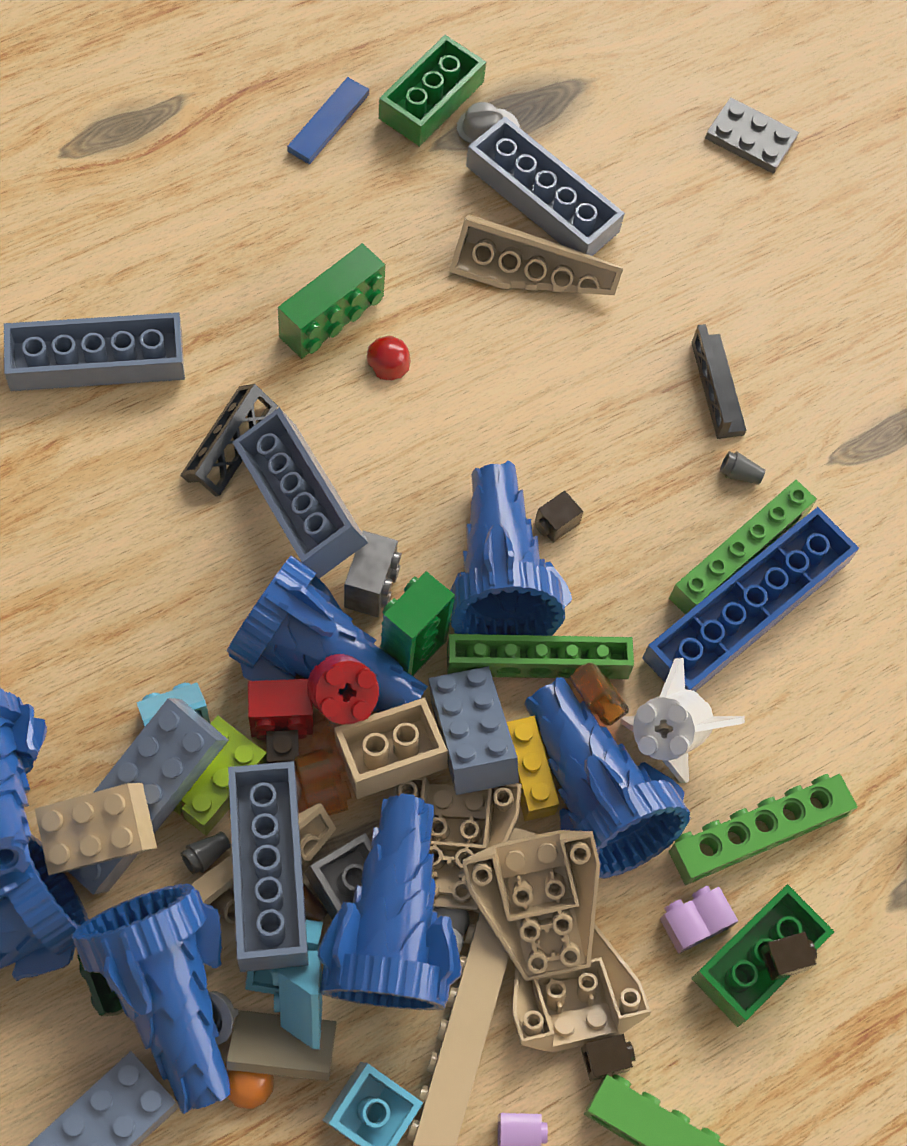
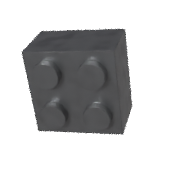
(372, 575)
(339, 874)

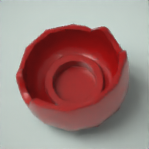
(388, 357)

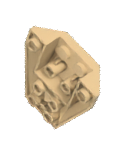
(461, 829)
(540, 899)
(579, 1004)

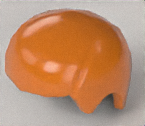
(249, 1089)

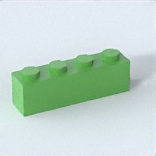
(641, 1118)

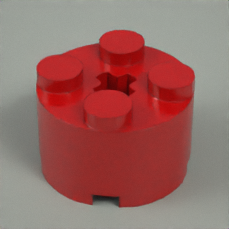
(355, 702)

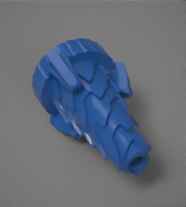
(503, 578)
(302, 625)
(19, 746)
(625, 805)
(37, 917)
(389, 941)
(155, 963)

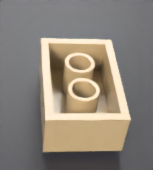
(391, 748)
(95, 828)

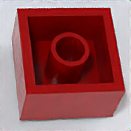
(279, 707)

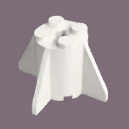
(675, 723)

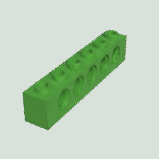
(743, 546)
(539, 655)
(694, 865)

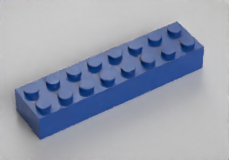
(752, 600)

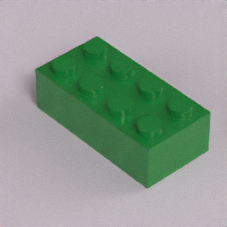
(432, 90)
(331, 301)
(417, 622)
(738, 974)

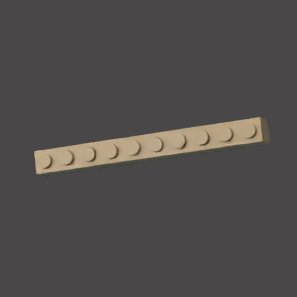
(462, 1035)

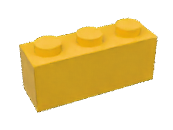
(537, 790)

